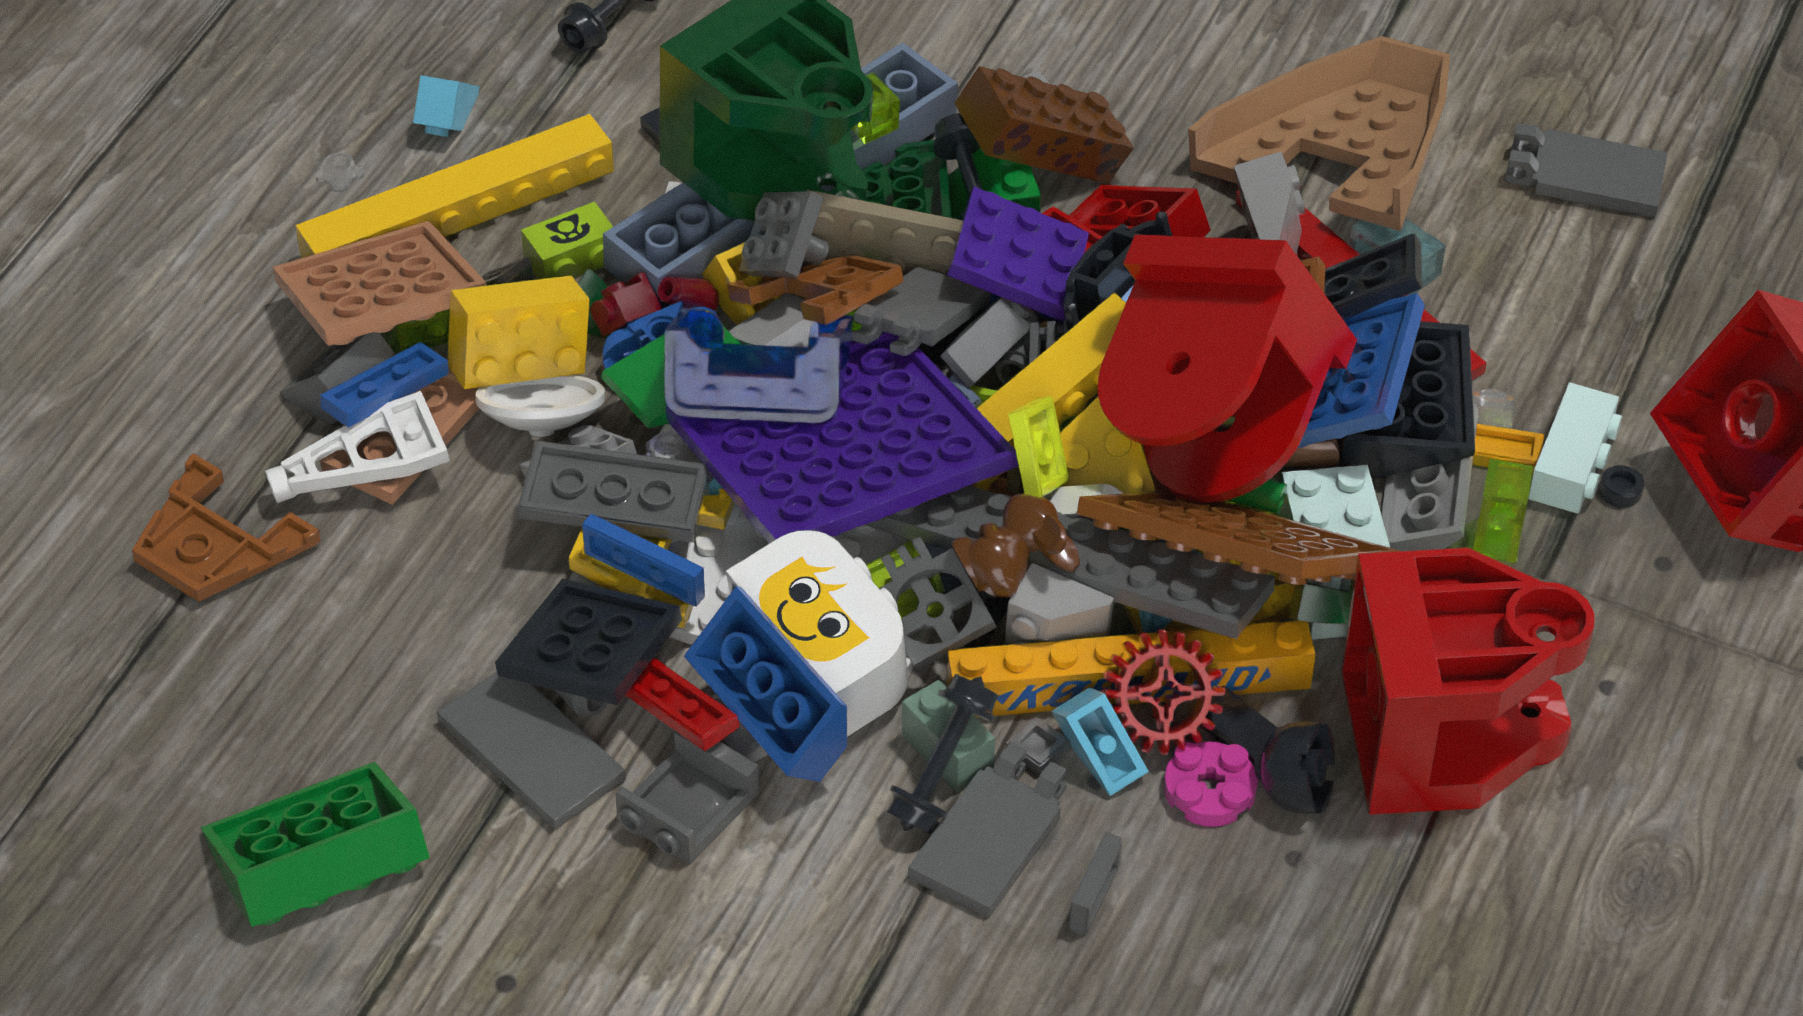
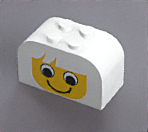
(832, 618)

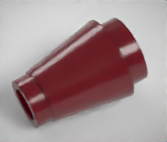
(689, 291)

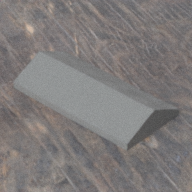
(1428, 504)

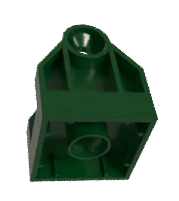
(763, 103)

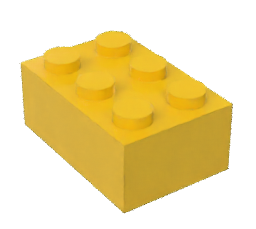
(517, 332)

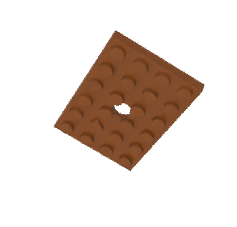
(1233, 533)

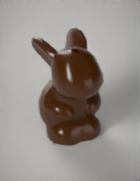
(1001, 554)

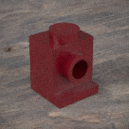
(624, 304)

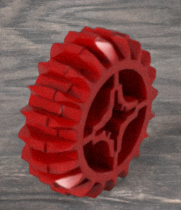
(1162, 670)

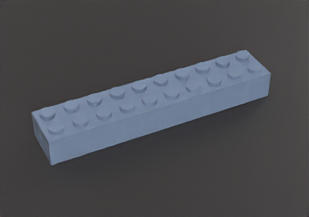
(685, 232)

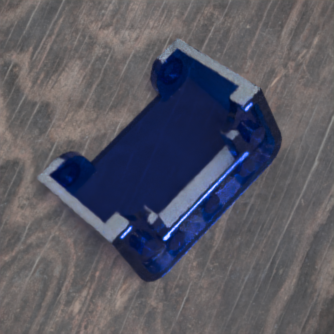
(753, 380)

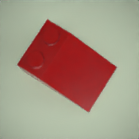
(1134, 205)

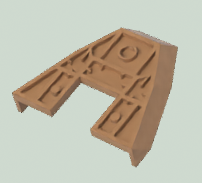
(1356, 107)

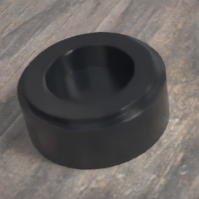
(1621, 486)

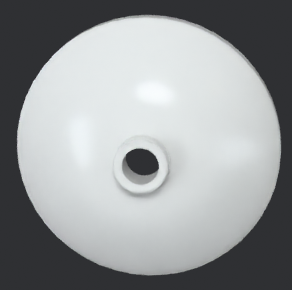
(542, 404)

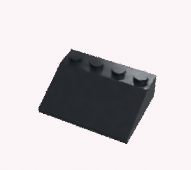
(1432, 413)

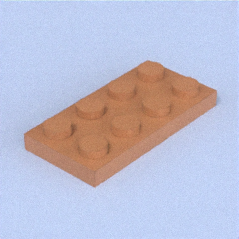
(451, 410)

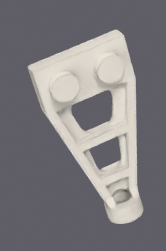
(412, 431)

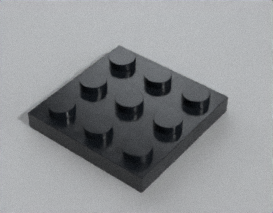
(588, 641)

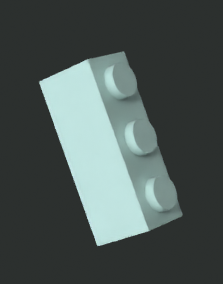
(1576, 448)

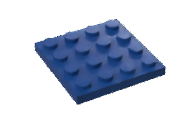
(1370, 386)

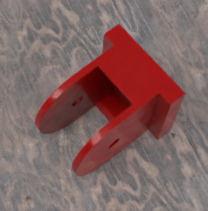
(1215, 338)

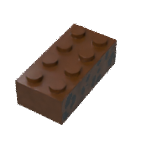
(1043, 125)

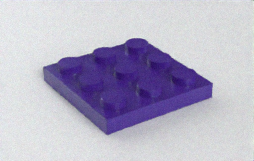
(1016, 252)

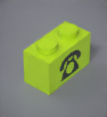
(567, 243)

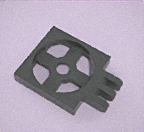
(915, 575)

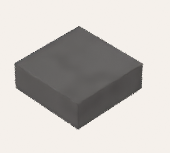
(1041, 743)

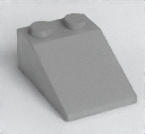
(1270, 199)

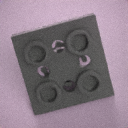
(783, 235)

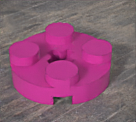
(1215, 761)

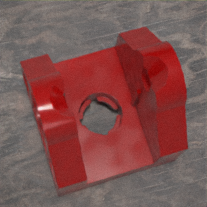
(1741, 422)
(1444, 665)

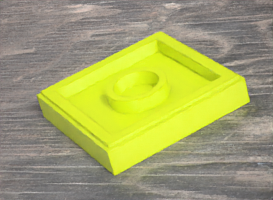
(1039, 447)

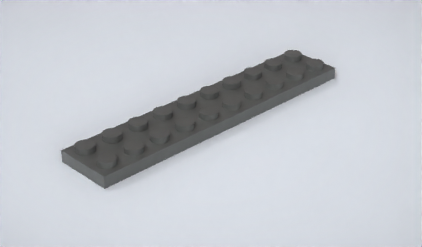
(1126, 568)

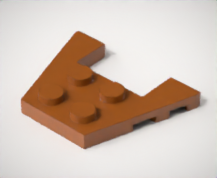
(827, 288)
(205, 551)

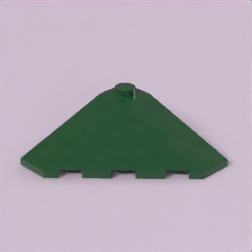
(912, 180)

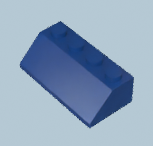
(771, 688)

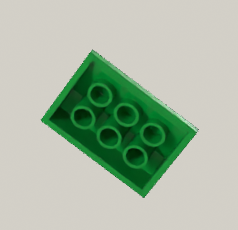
(316, 843)

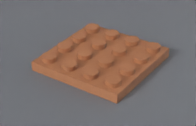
(376, 282)

